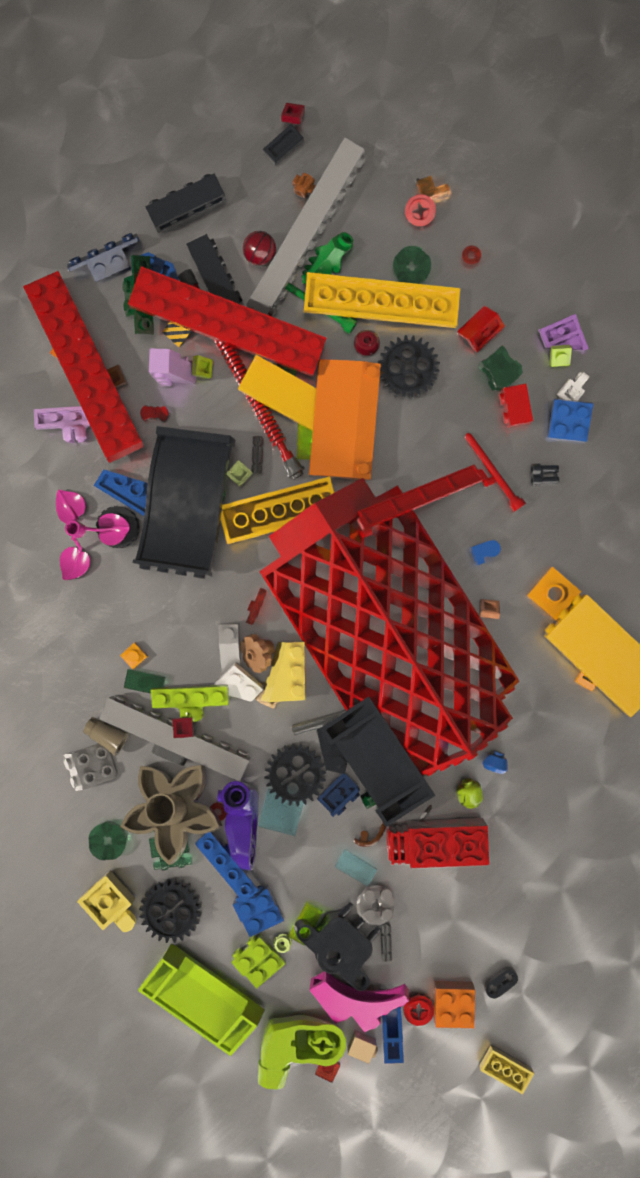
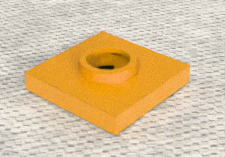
(540, 596)

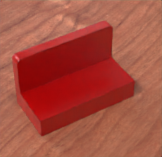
(481, 328)

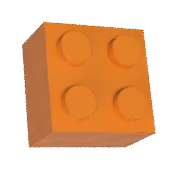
(454, 1004)

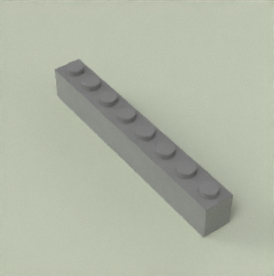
(160, 732)

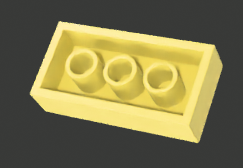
(506, 1069)

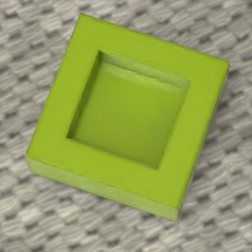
(560, 355)
(202, 367)

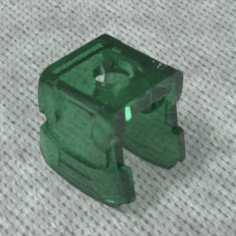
(500, 369)

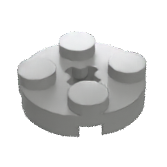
(386, 905)

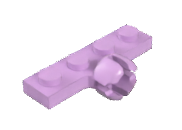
(68, 419)

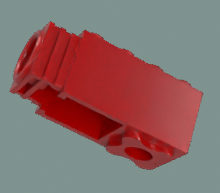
(439, 843)

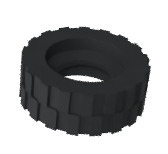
(131, 519)

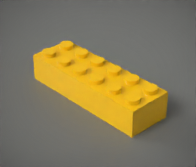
(271, 510)

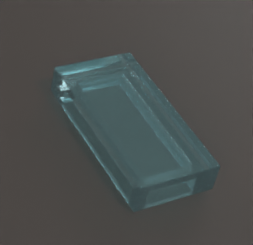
(356, 867)

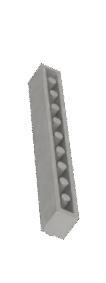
(307, 227)

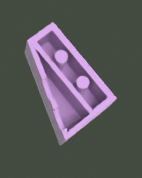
(168, 367)

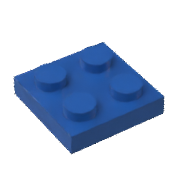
(570, 420)

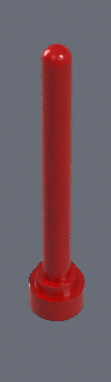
(515, 501)

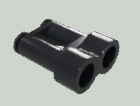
(537, 474)

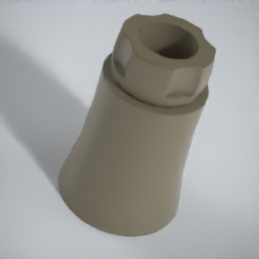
(106, 735)

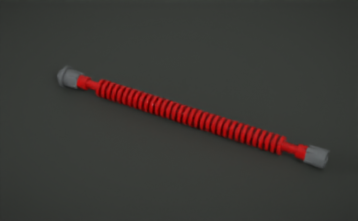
(264, 415)

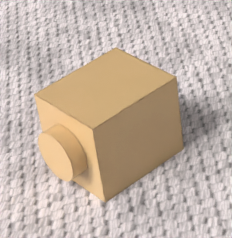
(362, 1047)

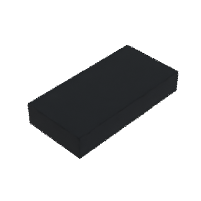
(283, 144)

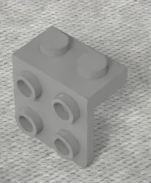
(89, 767)

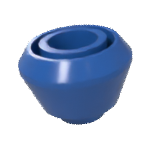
(496, 762)

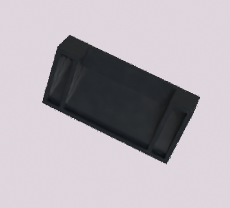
(378, 760)

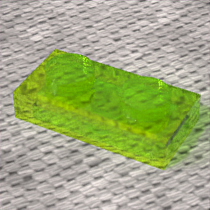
(309, 913)

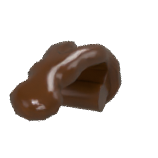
(363, 842)

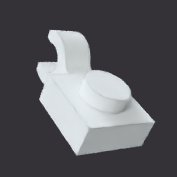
(572, 389)

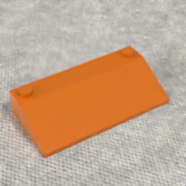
(344, 419)

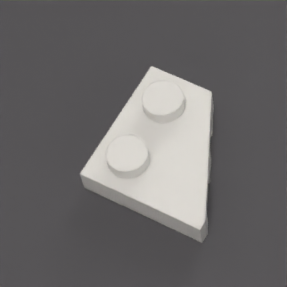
(240, 683)

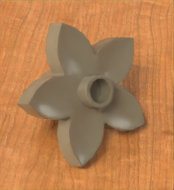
(171, 809)

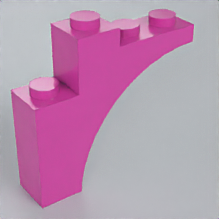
(364, 1006)

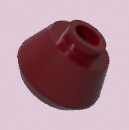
(368, 347)

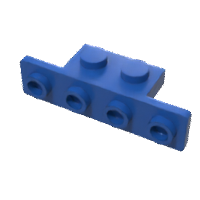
(220, 858)

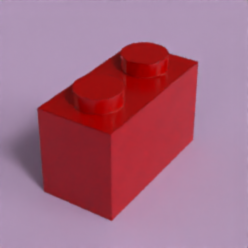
(516, 405)

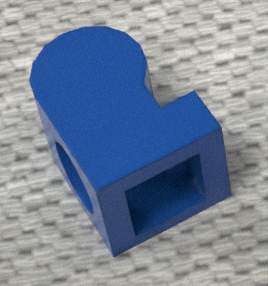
(486, 549)

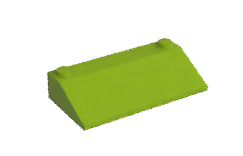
(201, 1000)

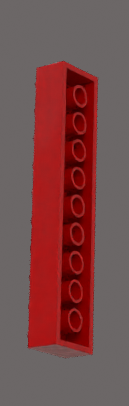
(226, 321)
(83, 367)

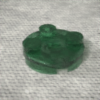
(419, 258)
(108, 851)

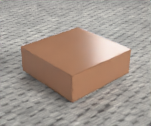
(489, 608)

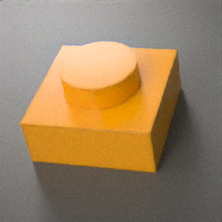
(134, 655)

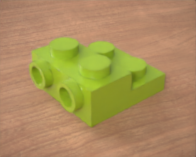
(257, 960)

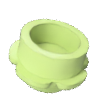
(282, 948)

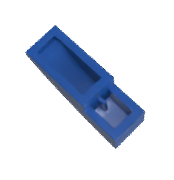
(393, 1037)

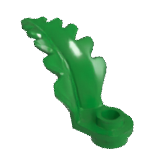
(329, 256)

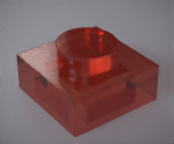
(327, 1072)

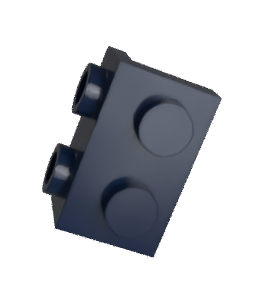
(339, 794)

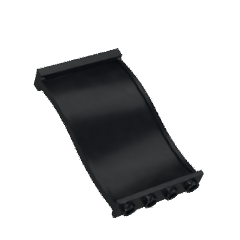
(184, 501)

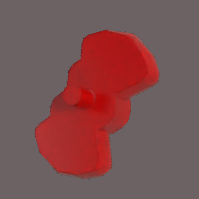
(154, 412)

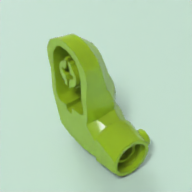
(300, 1041)

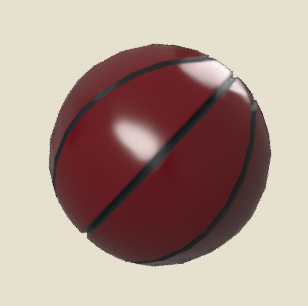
(259, 248)

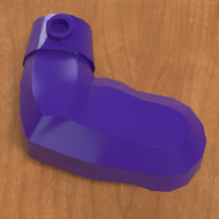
(241, 821)

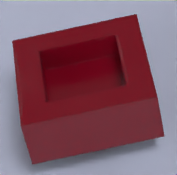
(293, 113)
(183, 727)

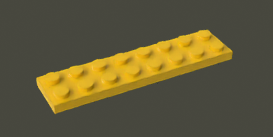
(381, 300)

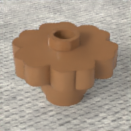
(257, 652)

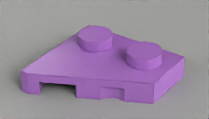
(564, 333)

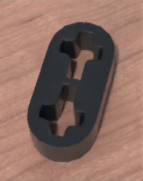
(502, 986)

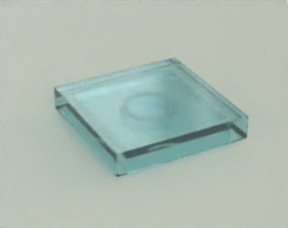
(280, 816)

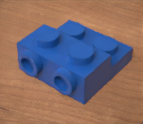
(258, 911)

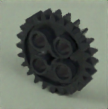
(419, 353)
(306, 789)
(181, 923)

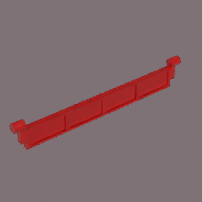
(419, 497)

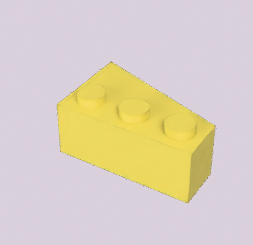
(287, 673)

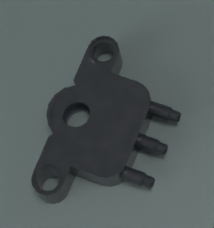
(341, 935)

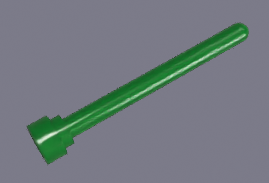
(347, 324)

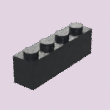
(185, 202)
(212, 268)

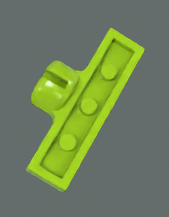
(190, 699)

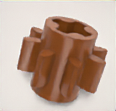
(303, 185)

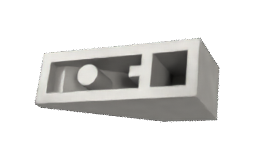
(229, 645)

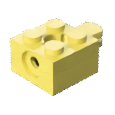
(109, 902)

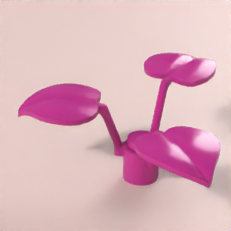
(112, 531)

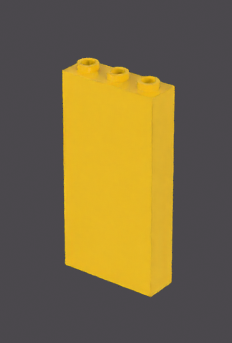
(599, 651)

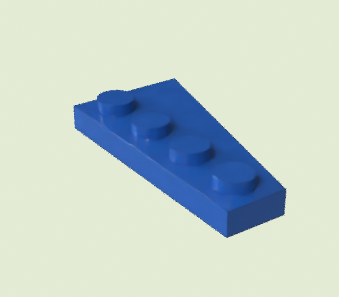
(124, 489)

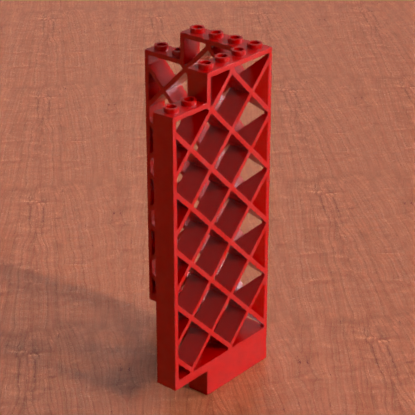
(400, 639)

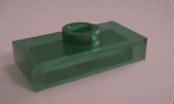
(143, 681)

